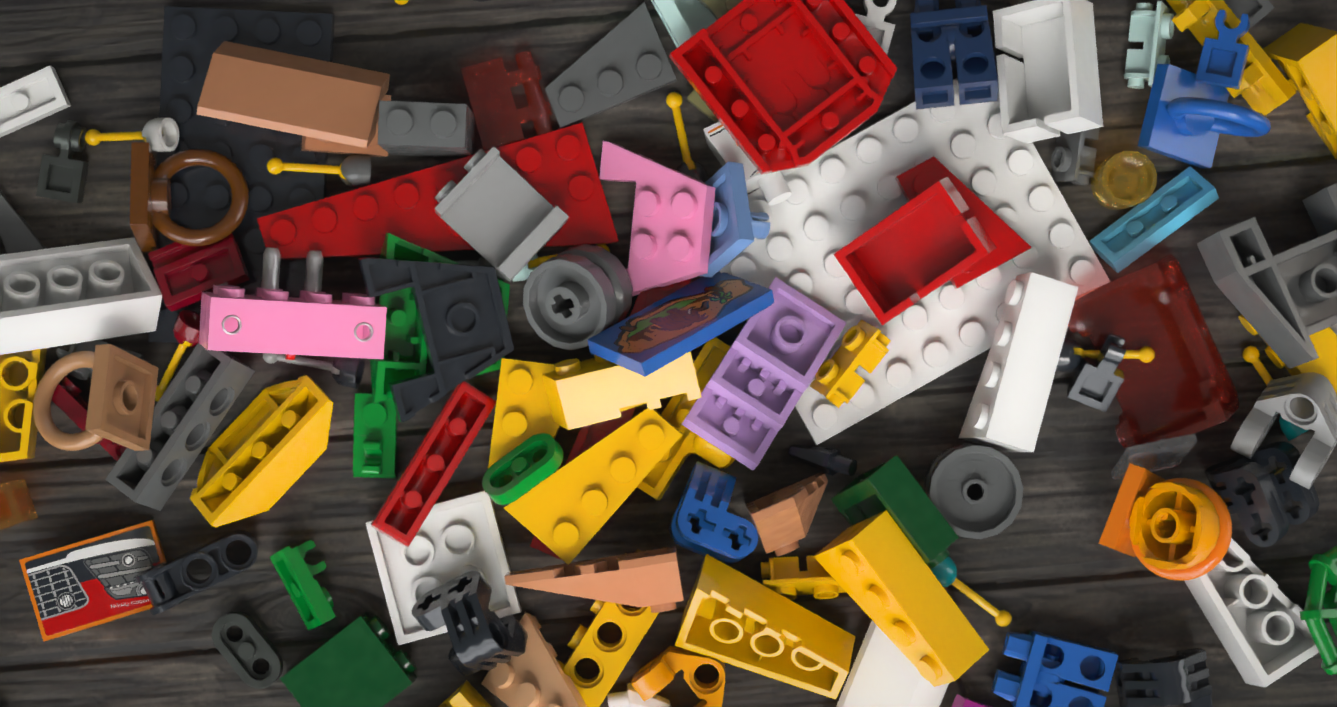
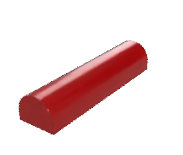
(433, 464)

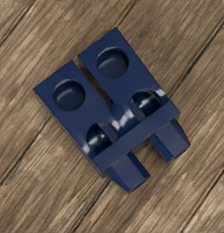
(948, 36)

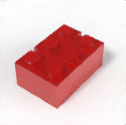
(914, 250)

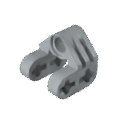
(1289, 399)

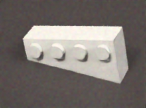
(1020, 365)
(1252, 618)

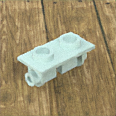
(1152, 30)

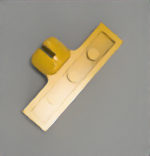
(689, 443)

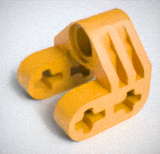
(662, 669)

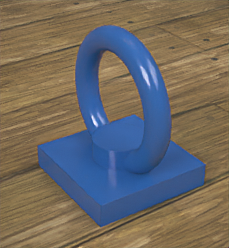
(1189, 115)

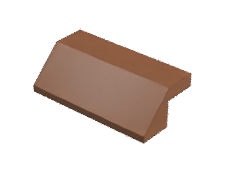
(293, 94)

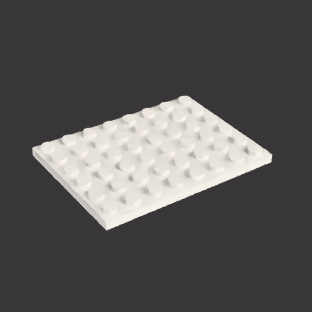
(857, 188)

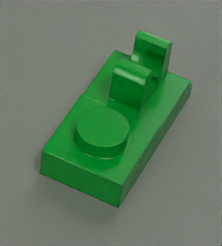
(374, 437)
(307, 595)

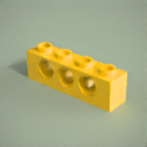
(609, 657)

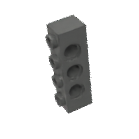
(181, 426)

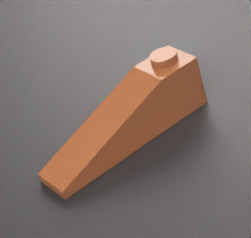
(787, 514)
(627, 579)

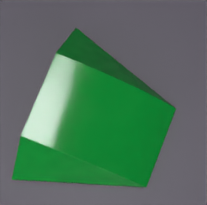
(404, 342)

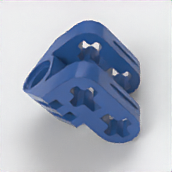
(706, 500)

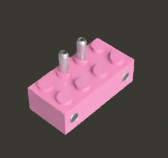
(290, 324)

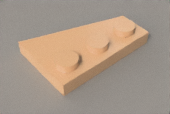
(534, 676)

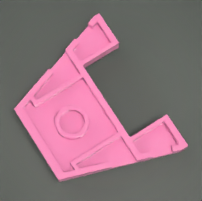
(668, 220)

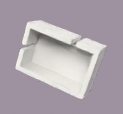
(1059, 75)

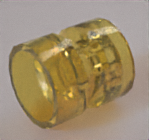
(1124, 180)

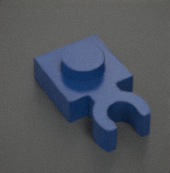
(1224, 59)

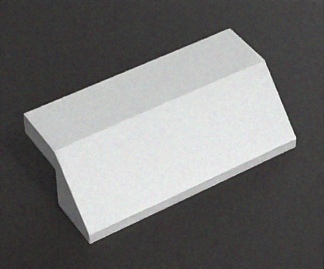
(887, 677)

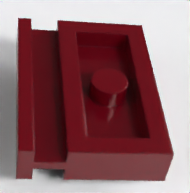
(190, 270)

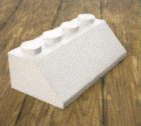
(75, 295)

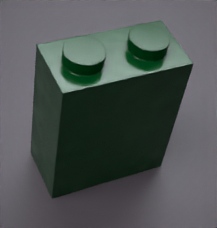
(352, 669)

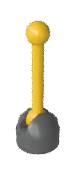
(354, 170)

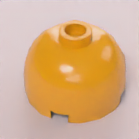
(1174, 526)

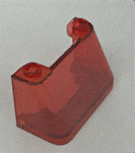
(1186, 381)

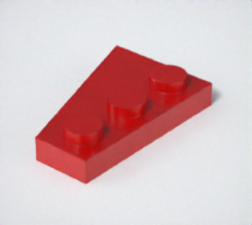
(1006, 240)

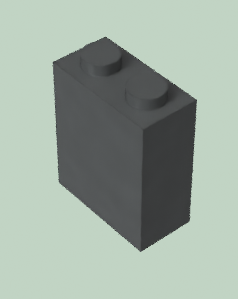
(426, 129)

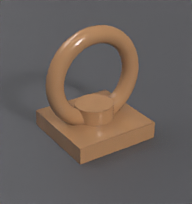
(118, 399)

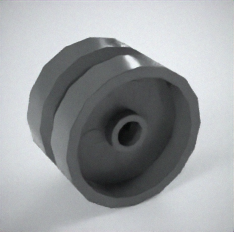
(577, 296)
(990, 472)

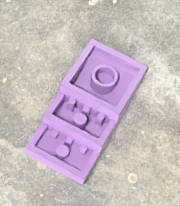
(764, 375)

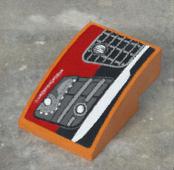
(91, 580)

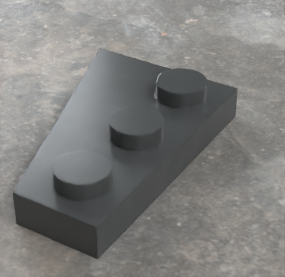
(613, 71)

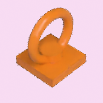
(1117, 530)

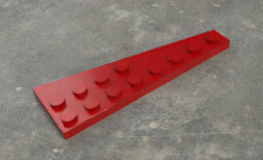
(357, 221)

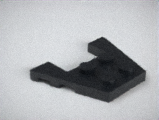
(459, 321)

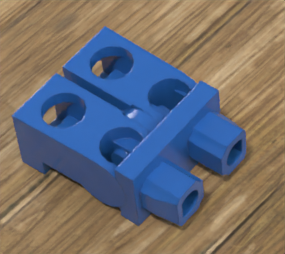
(1046, 666)

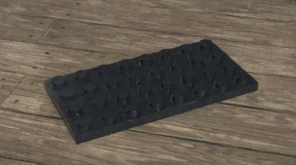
(203, 194)

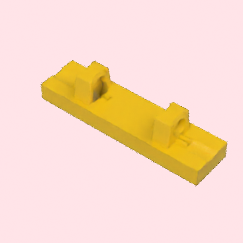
(1262, 81)

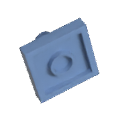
(733, 222)

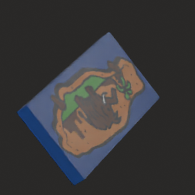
(680, 322)

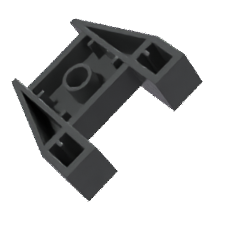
(1283, 293)

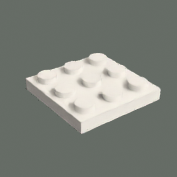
(453, 540)

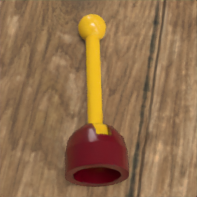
(187, 334)

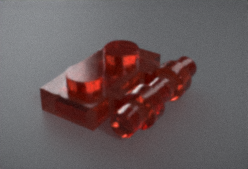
(494, 103)

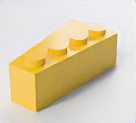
(18, 386)
(903, 598)
(763, 631)

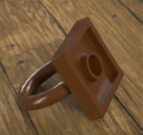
(152, 197)

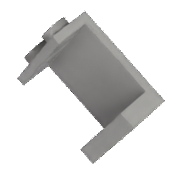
(499, 213)

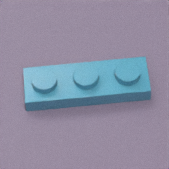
(1154, 219)

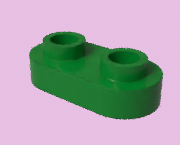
(522, 469)

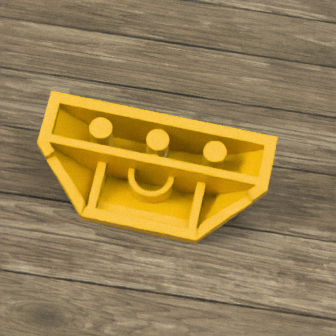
(263, 451)

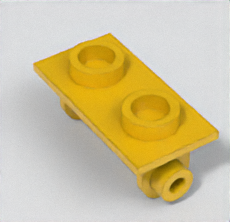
(836, 376)
(790, 582)

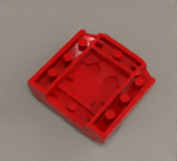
(787, 77)

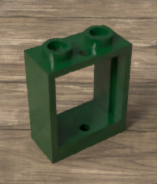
(896, 490)

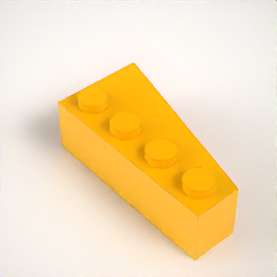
(589, 489)

